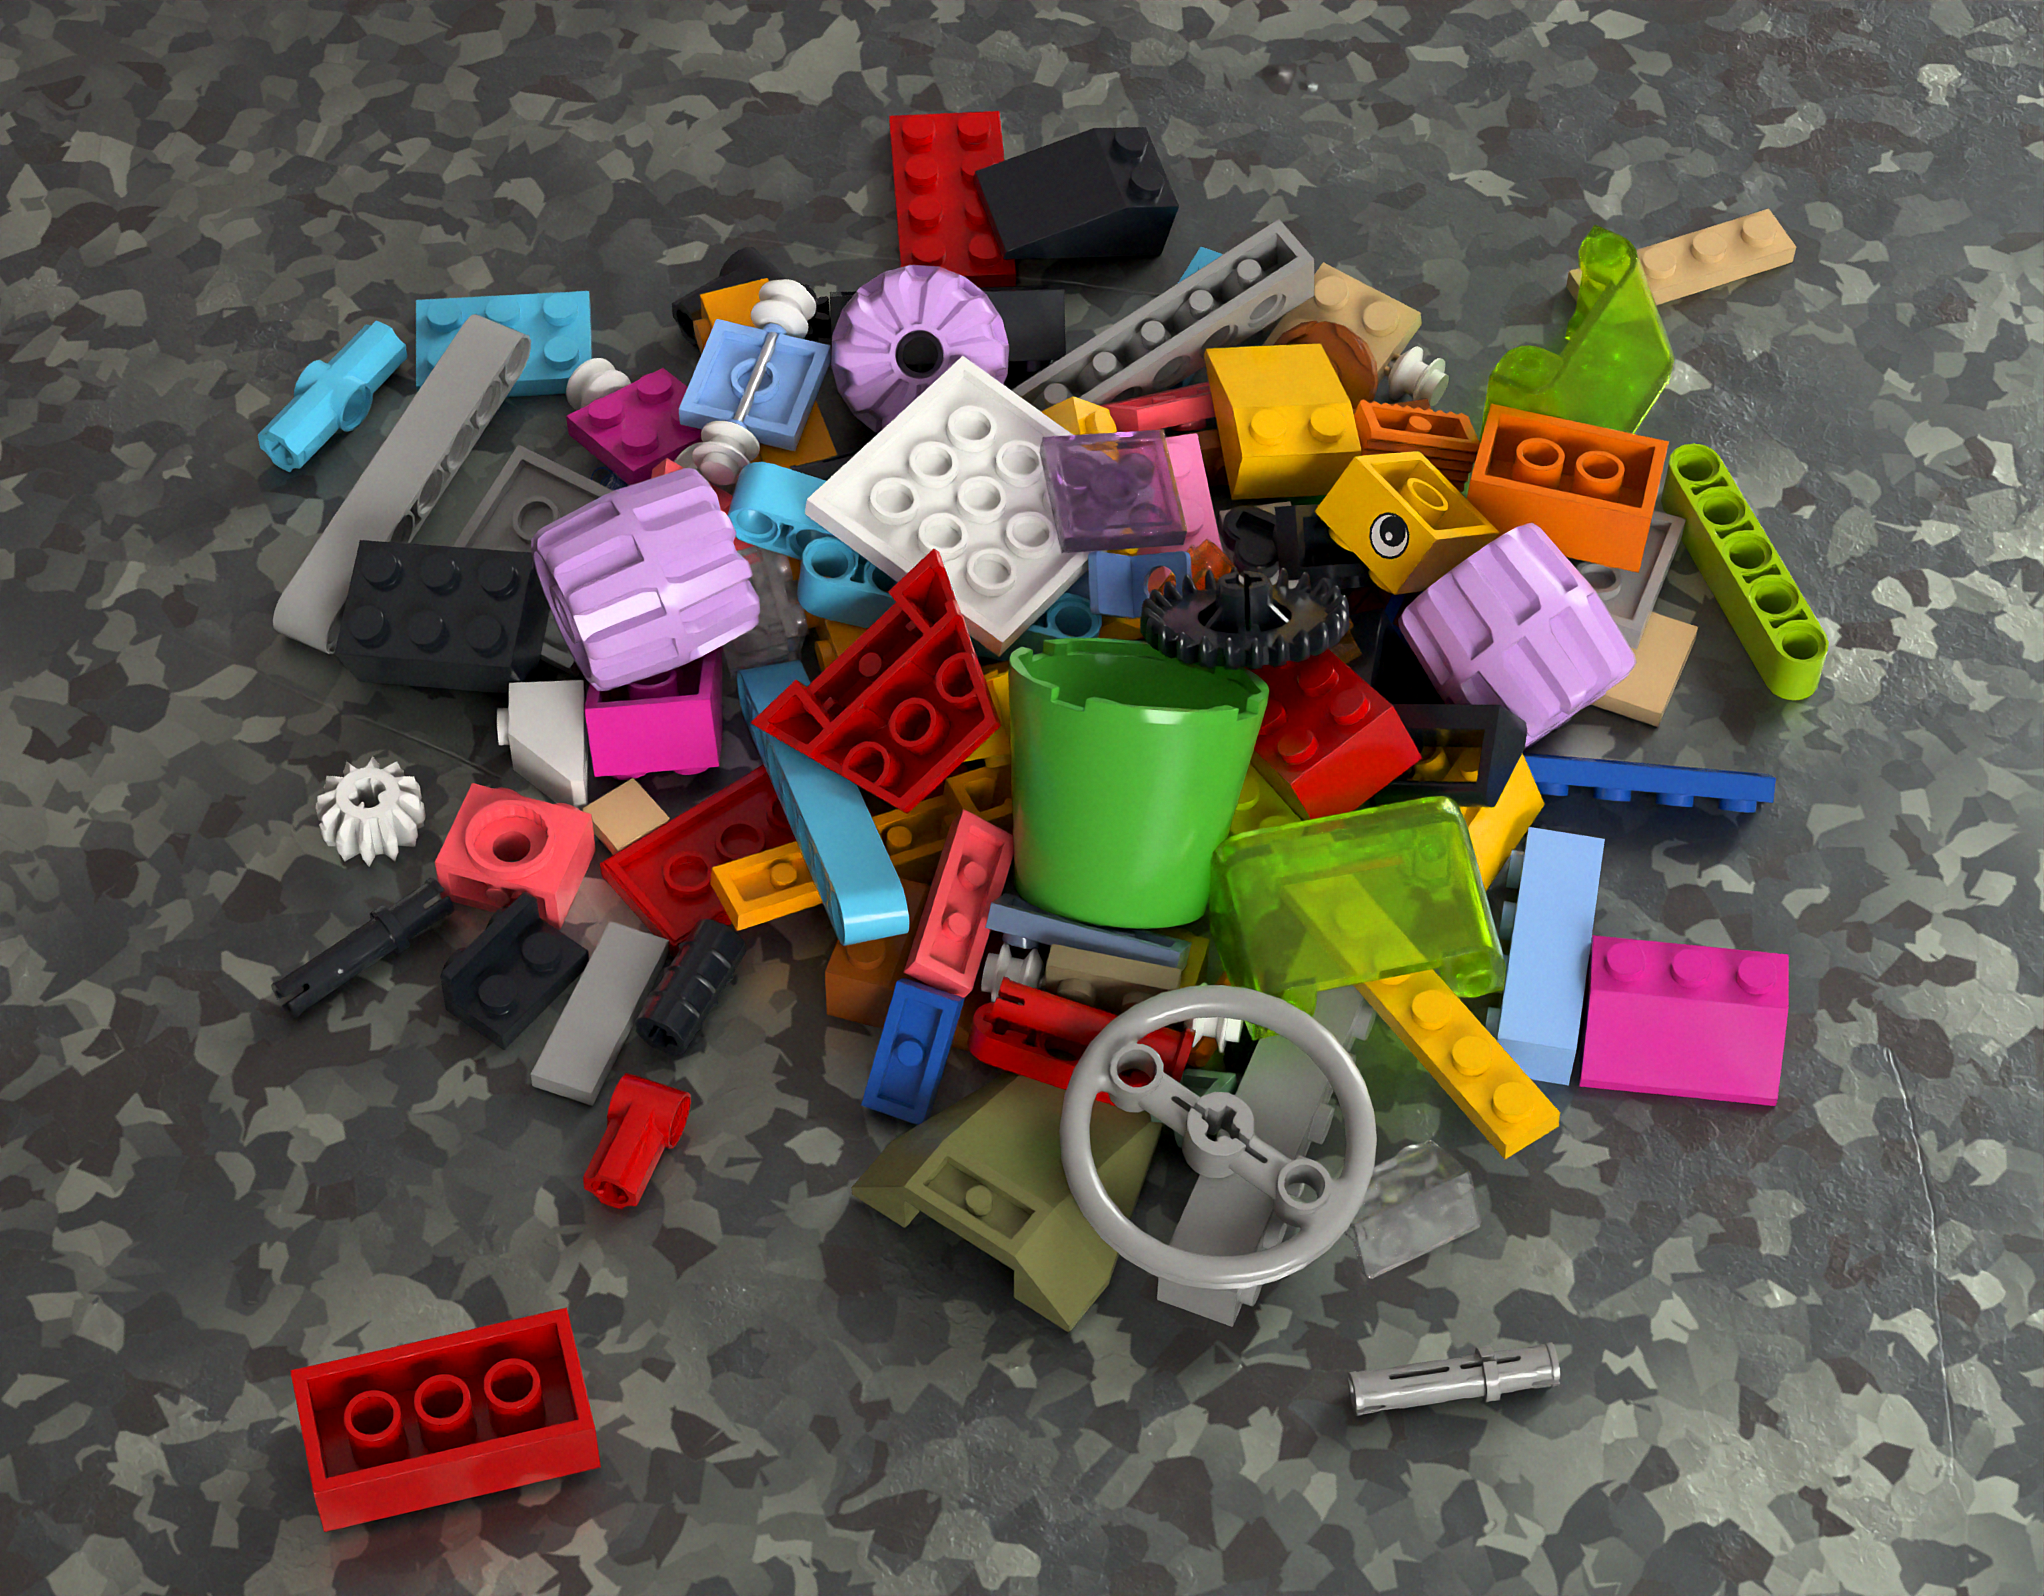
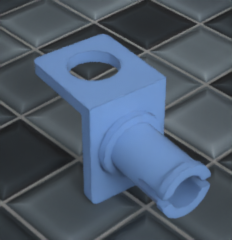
(1120, 582)

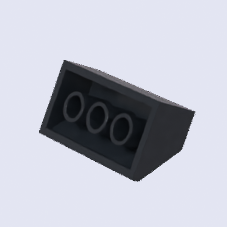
(1031, 320)

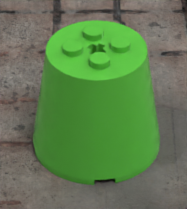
(1124, 777)

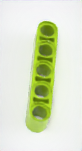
(1745, 572)

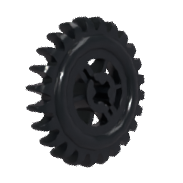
(1244, 623)

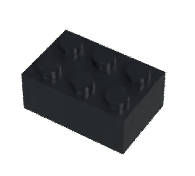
(443, 617)

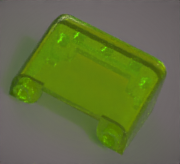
(1615, 351)
(1354, 904)

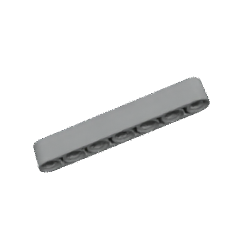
(405, 473)

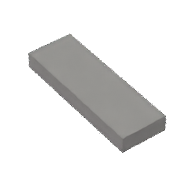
(600, 1013)

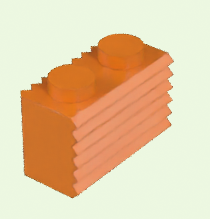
(1441, 437)

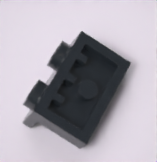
(510, 972)

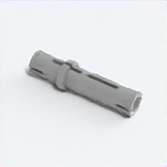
(1470, 1376)

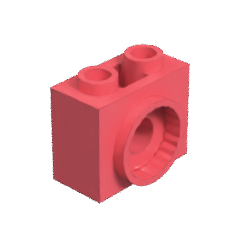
(502, 826)

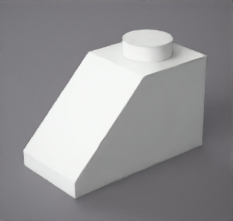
(548, 737)

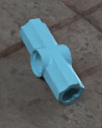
(332, 396)

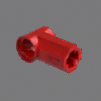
(640, 1124)

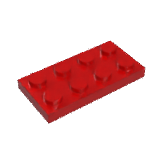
(936, 197)

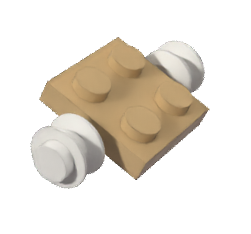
(1379, 322)

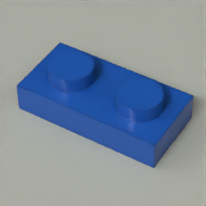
(912, 1051)

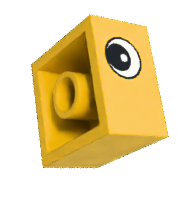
(1403, 520)

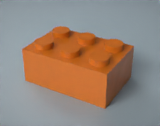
(1573, 480)

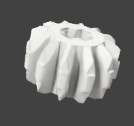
(370, 811)

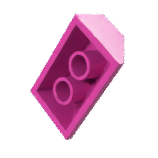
(1684, 1020)

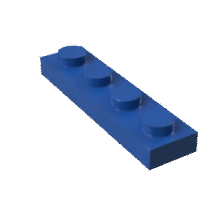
(1672, 783)

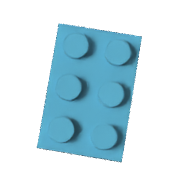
(554, 321)

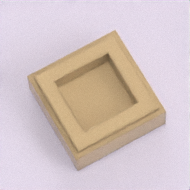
(625, 816)

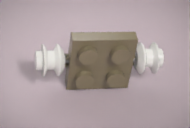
(1100, 982)

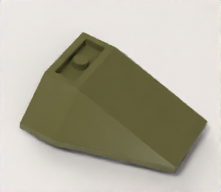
(1000, 1183)

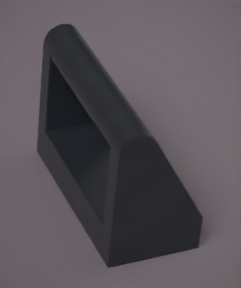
(1461, 725)

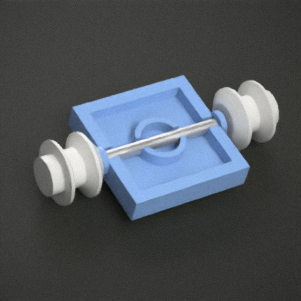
(755, 382)

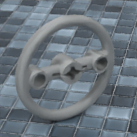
(1240, 1153)

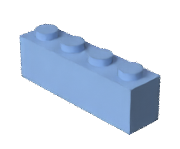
(1547, 951)

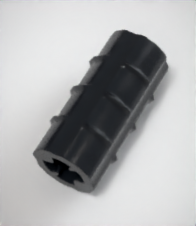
(690, 987)

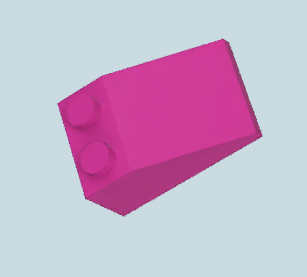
(659, 722)

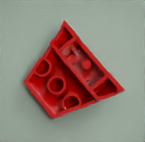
(898, 700)

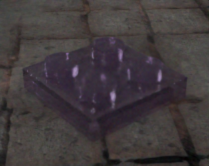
(1112, 491)

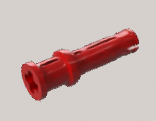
(1083, 1023)

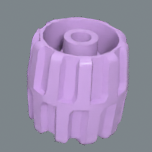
(903, 307)
(645, 579)
(1518, 633)

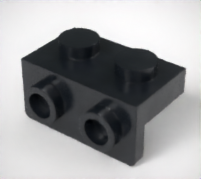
(1307, 547)

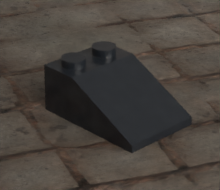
(1080, 198)

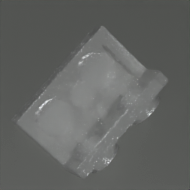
(780, 621)
(1412, 1208)

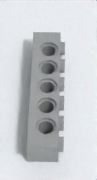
(1170, 333)

